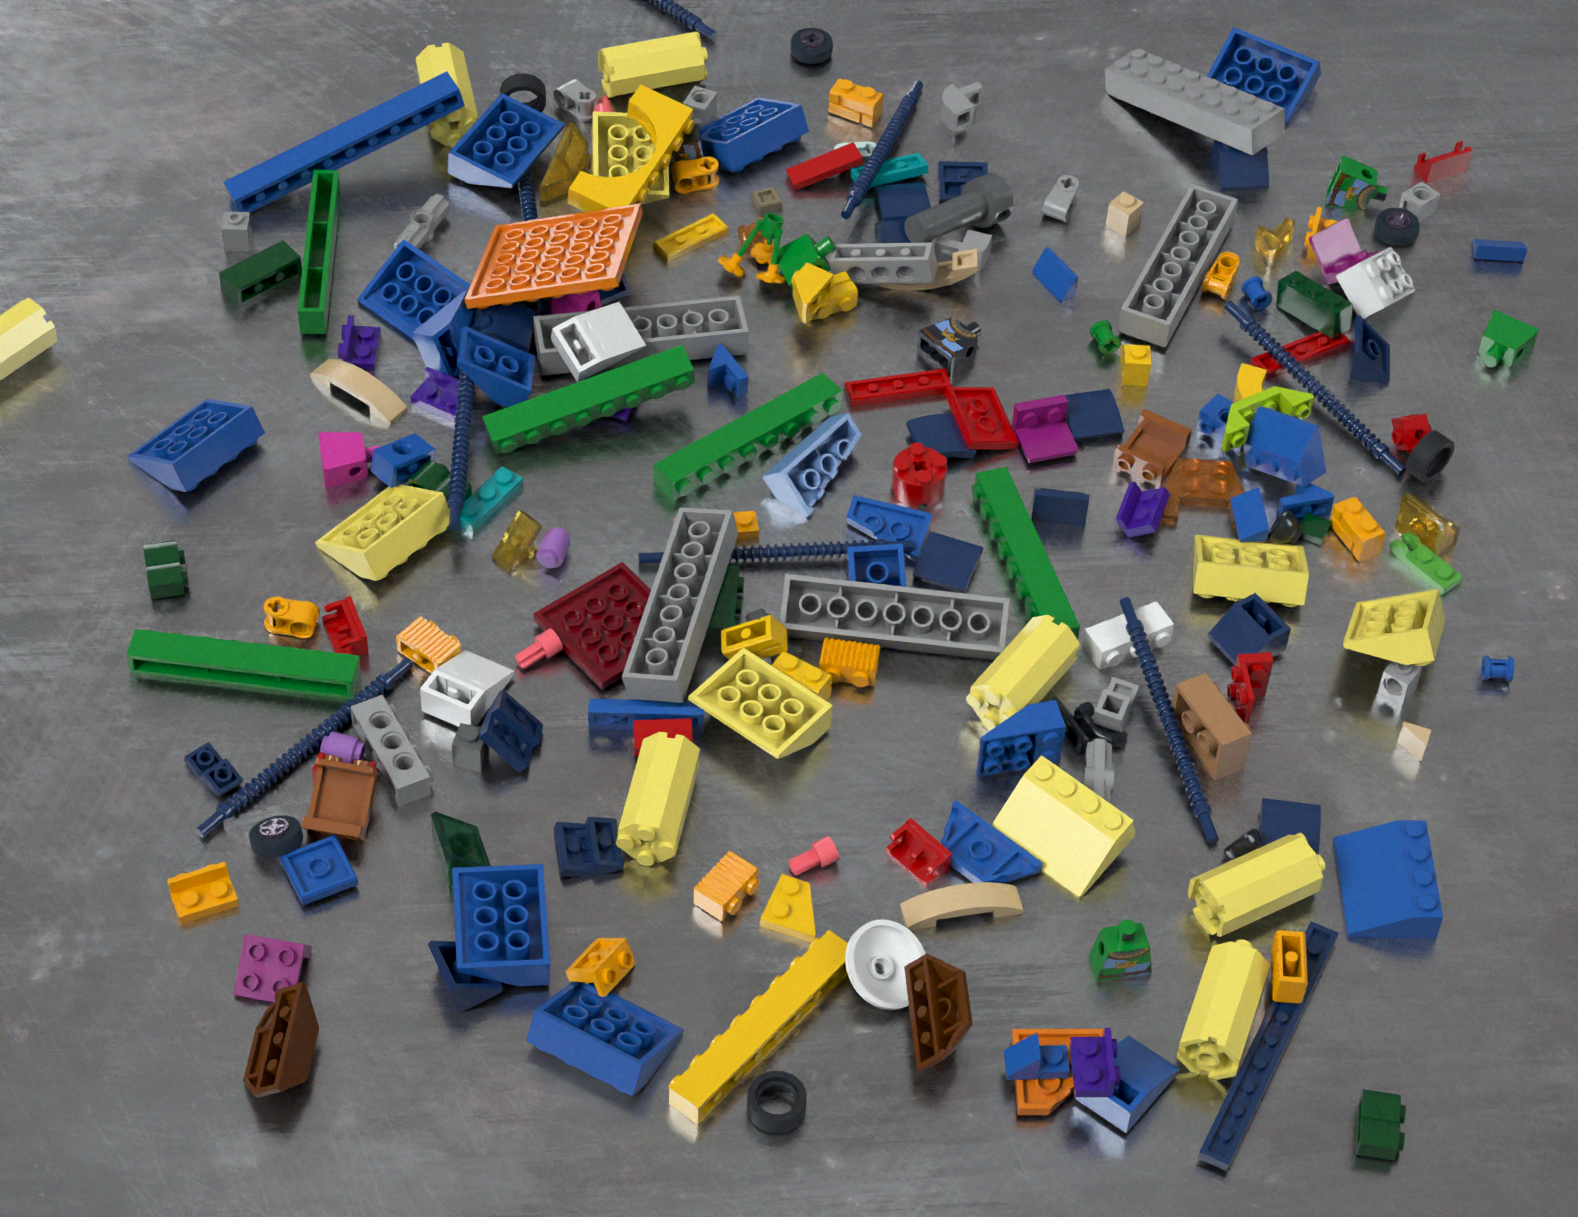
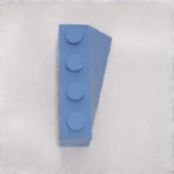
(807, 469)

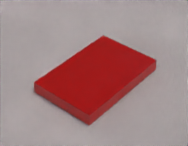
(981, 418)

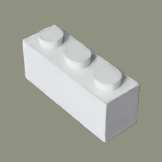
(1110, 643)

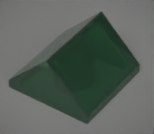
(457, 844)

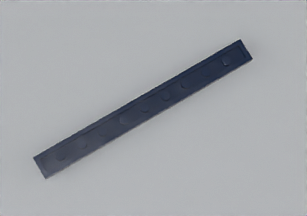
(1263, 1058)

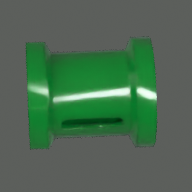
(1105, 337)

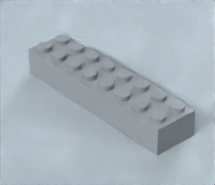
(1195, 101)
(1177, 265)
(662, 326)
(680, 605)
(894, 616)

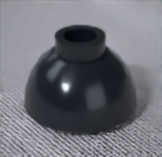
(1284, 529)
(1244, 844)

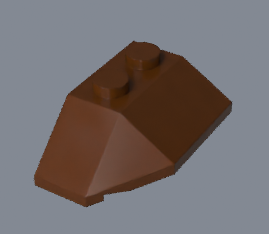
(937, 1009)
(283, 1043)

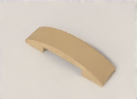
(948, 272)
(363, 386)
(958, 901)

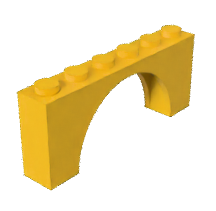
(666, 124)

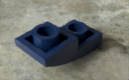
(212, 770)

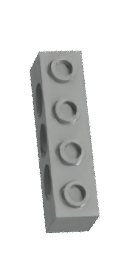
(885, 262)
(390, 747)

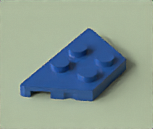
(983, 851)

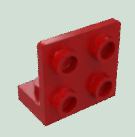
(1249, 681)

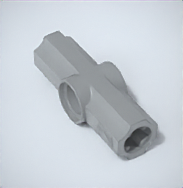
(424, 222)
(1098, 772)

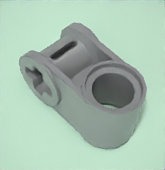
(576, 100)
(1061, 198)

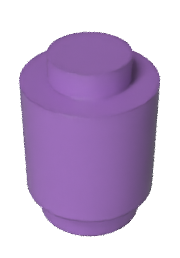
(553, 547)
(343, 746)

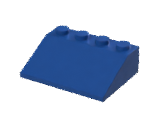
(1266, 71)
(752, 132)
(502, 144)
(411, 288)
(198, 443)
(1388, 881)
(502, 923)
(603, 1035)

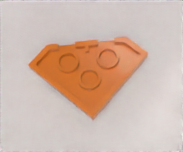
(1045, 1095)

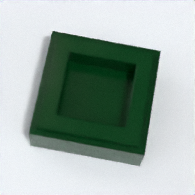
(1314, 528)

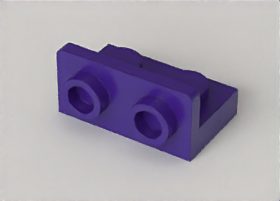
(359, 345)
(437, 394)
(1141, 510)
(1094, 1065)

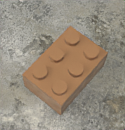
(1211, 726)

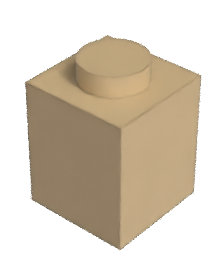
(1124, 214)

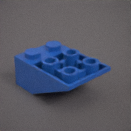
(440, 335)
(1022, 740)
(1141, 1082)

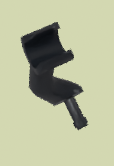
(1085, 712)

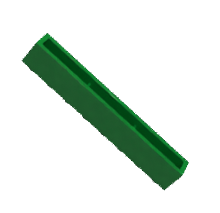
(319, 252)
(589, 400)
(747, 436)
(1022, 548)
(244, 664)

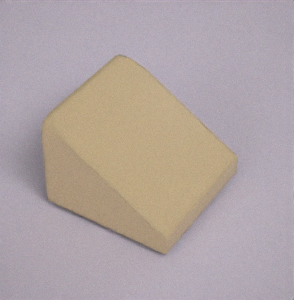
(1414, 739)

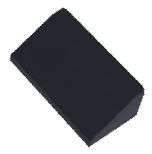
(1074, 731)

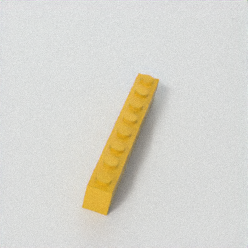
(759, 1028)

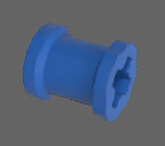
(1257, 294)
(1497, 668)

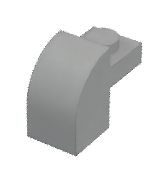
(959, 105)
(972, 240)
(1115, 705)

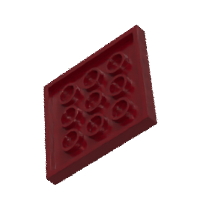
(599, 622)

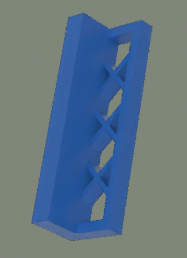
(621, 713)

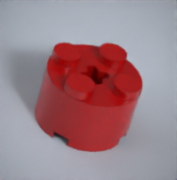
(919, 475)

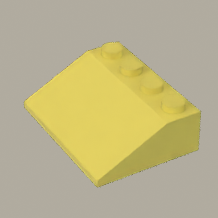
(622, 148)
(387, 530)
(1245, 568)
(1398, 627)
(764, 705)
(1064, 826)

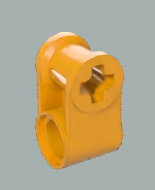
(693, 176)
(1222, 275)
(292, 618)

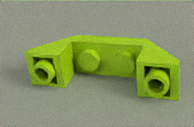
(1279, 399)

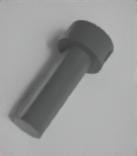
(981, 202)

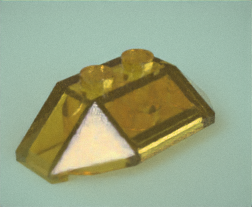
(567, 162)

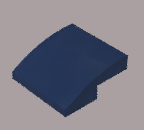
(955, 175)
(901, 200)
(1093, 415)
(941, 434)
(947, 562)
(511, 730)
(1283, 818)
(588, 847)

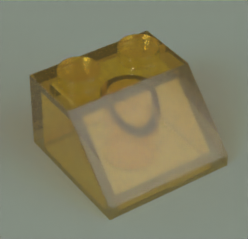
(1427, 524)

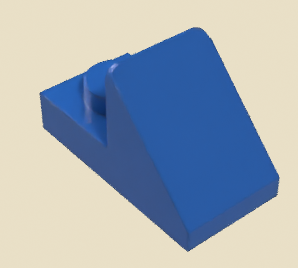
(726, 370)
(1307, 499)
(1033, 1061)

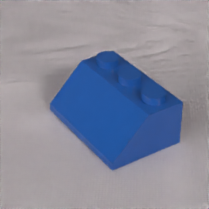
(1284, 447)

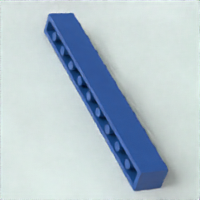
(345, 143)

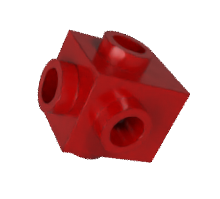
(1409, 431)

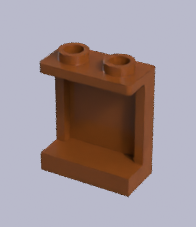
(1152, 448)
(341, 798)

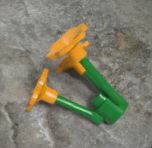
(764, 253)

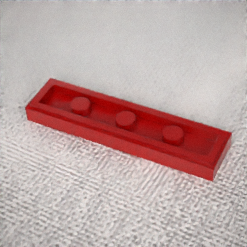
(1304, 350)
(897, 387)

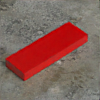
(824, 166)

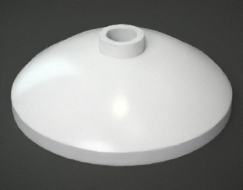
(888, 948)

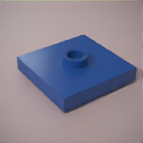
(319, 870)

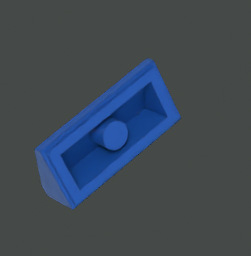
(1499, 250)
(1056, 275)
(1250, 516)

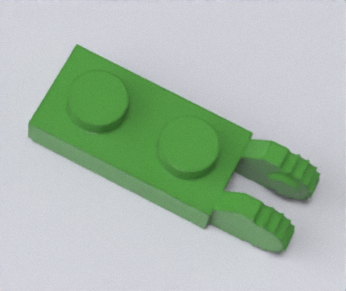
(1425, 563)

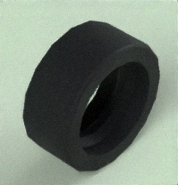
(528, 83)
(1430, 456)
(776, 1122)

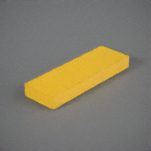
(690, 238)

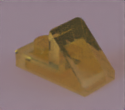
(1273, 242)
(517, 542)

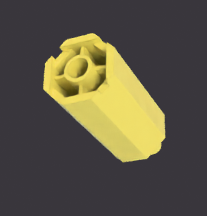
(435, 61)
(652, 64)
(23, 335)
(1024, 670)
(658, 798)
(1256, 884)
(1223, 1009)

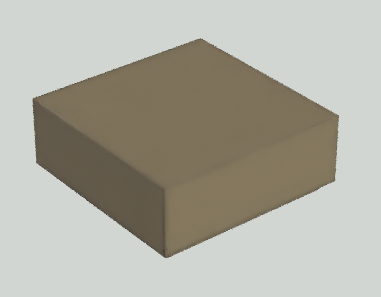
(766, 200)

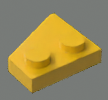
(790, 909)

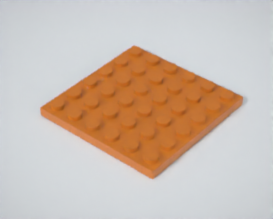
(554, 256)

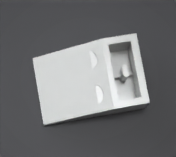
(1376, 283)
(596, 340)
(463, 688)

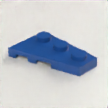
(890, 522)

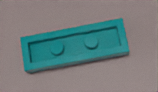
(896, 169)
(489, 498)

